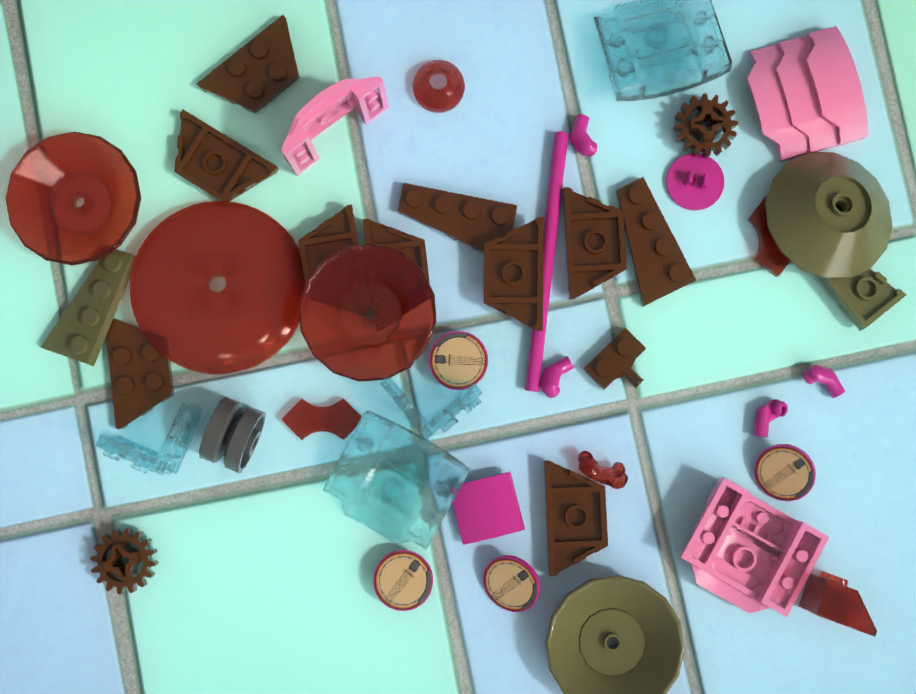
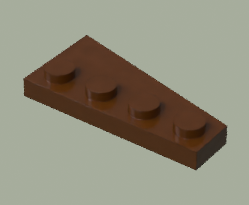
(457, 215)
(654, 250)

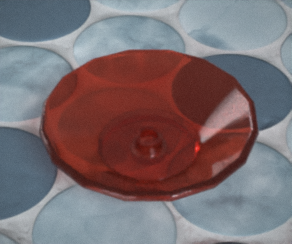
(50, 182)
(335, 306)

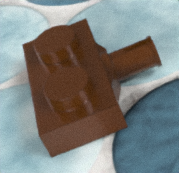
(616, 361)

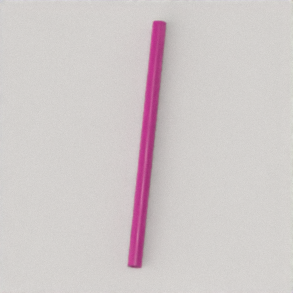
(551, 221)

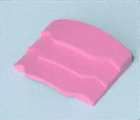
(808, 94)
(327, 107)
(751, 551)

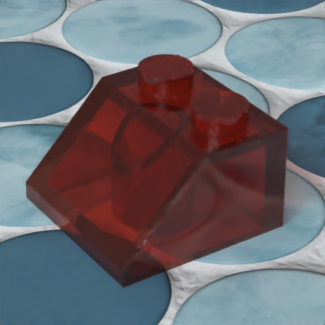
(833, 600)

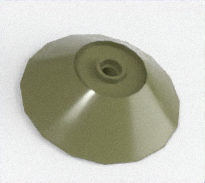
(813, 230)
(646, 632)

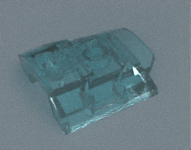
(661, 47)
(396, 481)

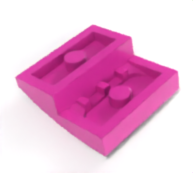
(488, 508)

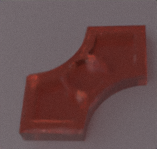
(768, 252)
(308, 419)

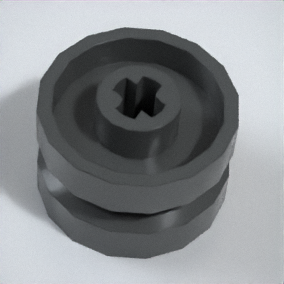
(232, 434)

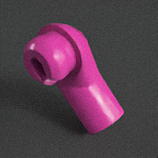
(579, 137)
(551, 376)
(825, 376)
(766, 414)

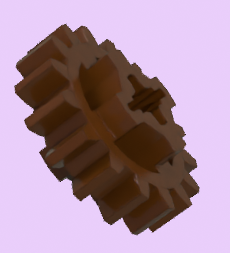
(706, 113)
(127, 572)

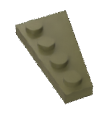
(863, 296)
(89, 315)

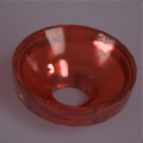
(438, 99)

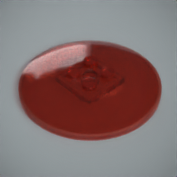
(224, 328)

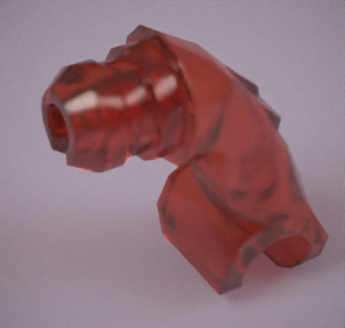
(611, 476)

